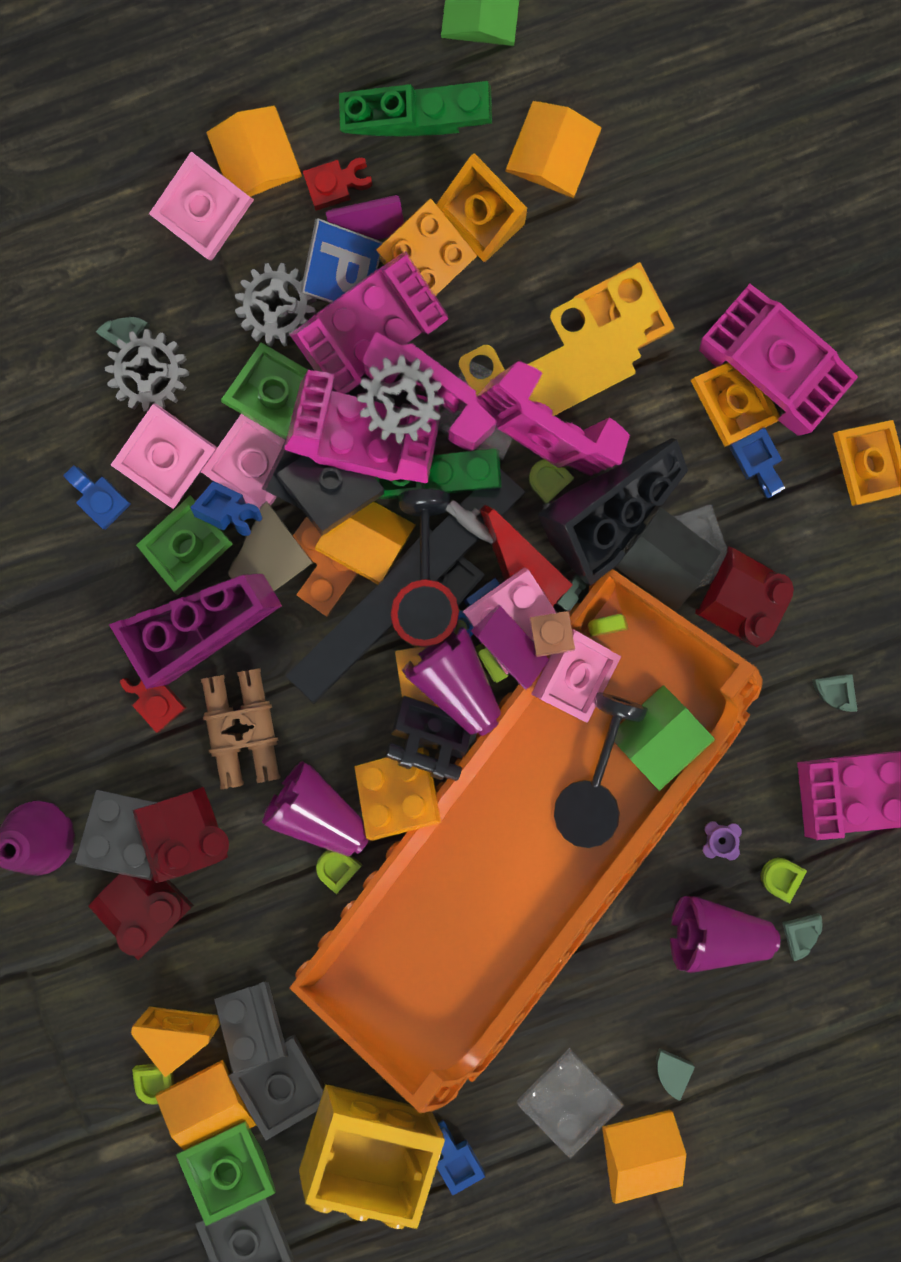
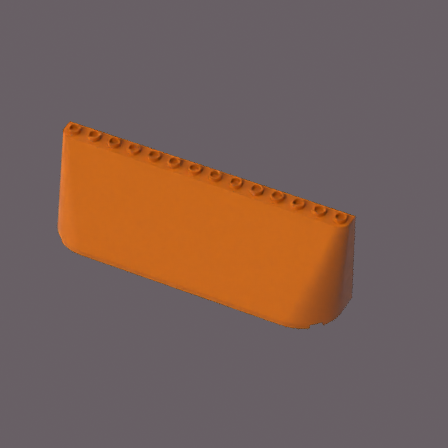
(493, 899)

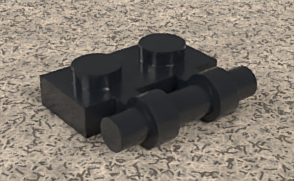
(430, 727)

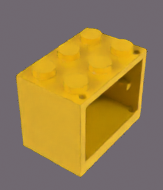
(370, 1158)

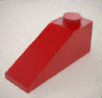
(515, 553)

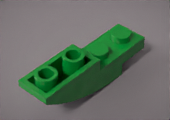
(415, 112)
(453, 474)

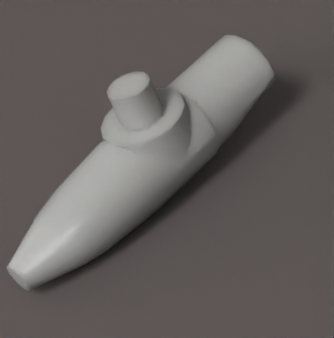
(469, 521)

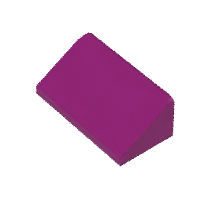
(371, 218)
(510, 646)

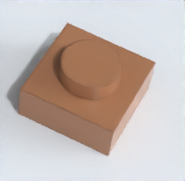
(552, 634)

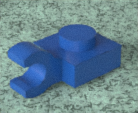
(757, 457)
(99, 499)
(458, 1163)

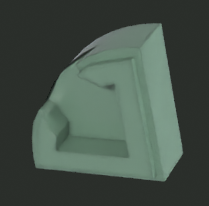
(120, 329)
(570, 598)
(837, 692)
(802, 934)
(673, 1072)

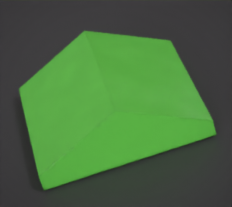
(481, 21)
(267, 389)
(183, 546)
(664, 739)
(226, 1173)

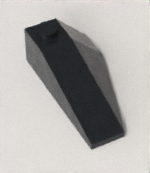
(603, 514)

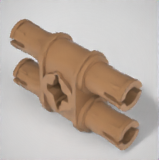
(227, 744)

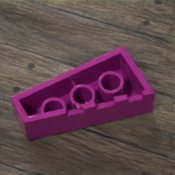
(188, 630)

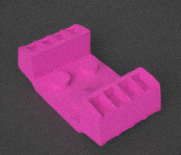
(388, 302)
(779, 358)
(474, 422)
(544, 434)
(335, 435)
(850, 794)

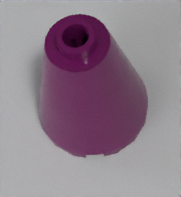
(456, 683)
(315, 813)
(35, 838)
(718, 936)

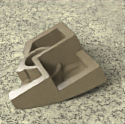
(270, 551)

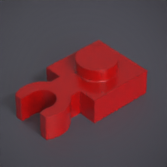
(330, 184)
(156, 704)

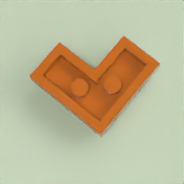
(329, 578)

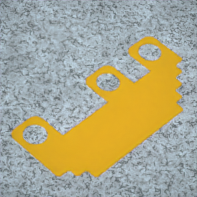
(590, 357)

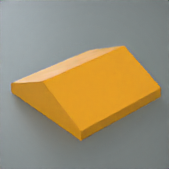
(553, 147)
(254, 150)
(734, 403)
(870, 461)
(367, 541)
(202, 1106)
(644, 1156)

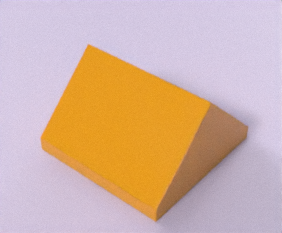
(482, 208)
(173, 1035)

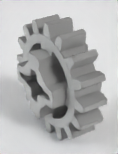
(260, 302)
(146, 354)
(393, 415)

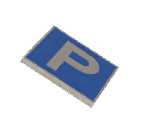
(337, 261)

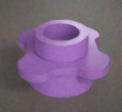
(729, 848)

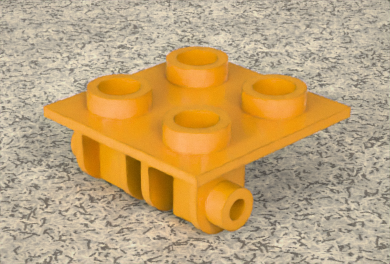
(431, 244)

